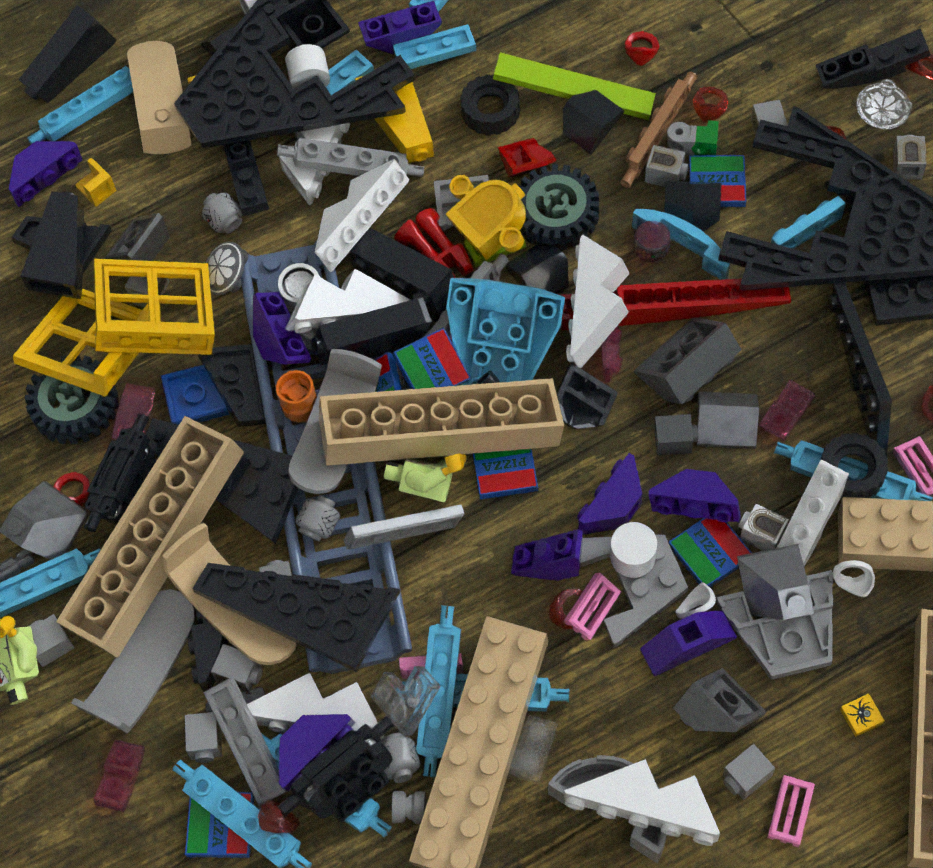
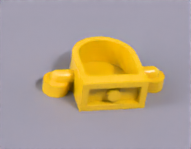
(488, 214)

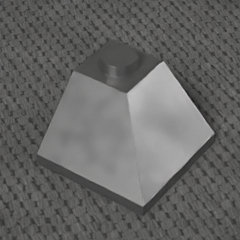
(45, 522)
(776, 583)
(718, 704)

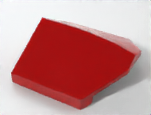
(524, 156)

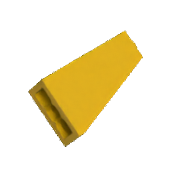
(409, 129)

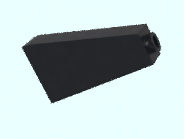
(66, 55)
(57, 249)
(374, 331)

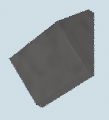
(141, 239)
(727, 420)

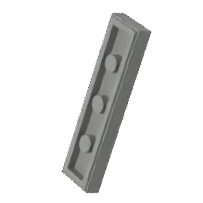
(403, 527)
(245, 740)

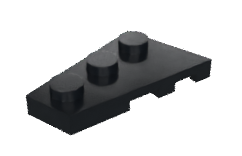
(93, 237)
(237, 382)

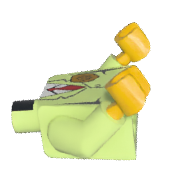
(425, 478)
(17, 659)

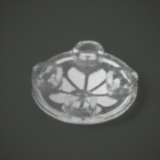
(883, 105)

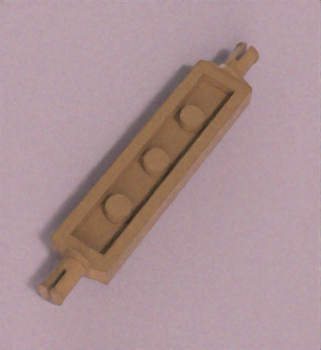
(660, 121)

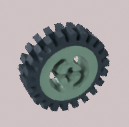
(567, 221)
(75, 414)

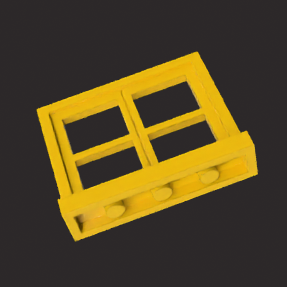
(153, 335)
(110, 368)

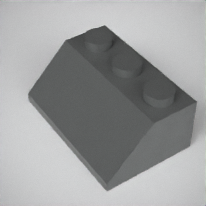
(689, 359)

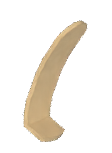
(155, 90)
(184, 565)

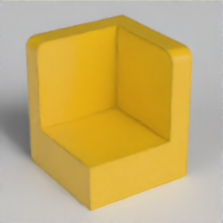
(96, 185)

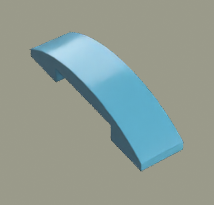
(689, 237)

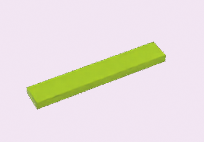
(569, 83)

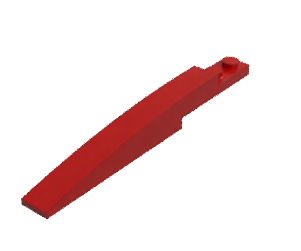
(686, 300)

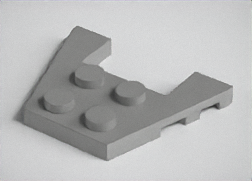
(645, 594)
(791, 643)

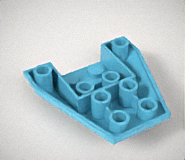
(502, 327)

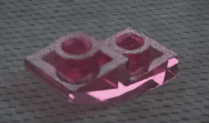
(611, 359)
(134, 400)
(787, 410)
(120, 775)

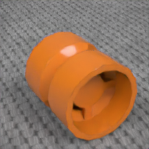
(296, 395)

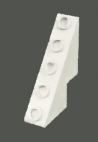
(308, 180)
(351, 218)
(327, 303)
(594, 303)
(815, 509)
(301, 697)
(635, 796)

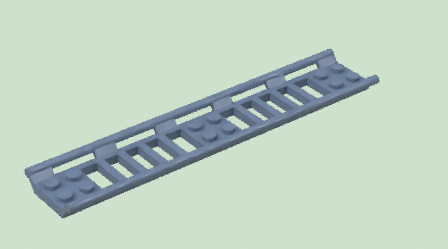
(390, 640)

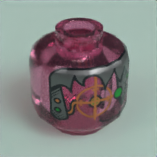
(652, 244)

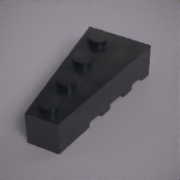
(403, 270)

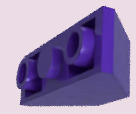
(400, 26)
(40, 167)
(270, 331)
(696, 496)
(614, 501)
(549, 557)
(687, 640)
(307, 741)

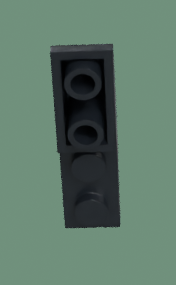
(874, 64)
(246, 177)
(205, 645)

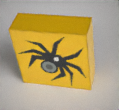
(862, 715)

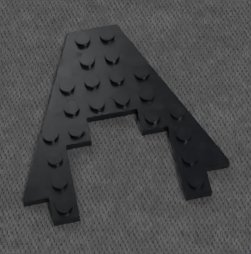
(248, 97)
(885, 233)

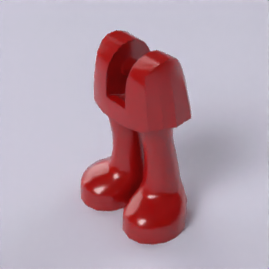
(427, 222)

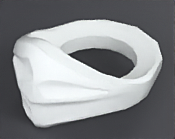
(859, 585)
(701, 595)

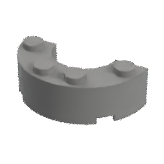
(648, 840)

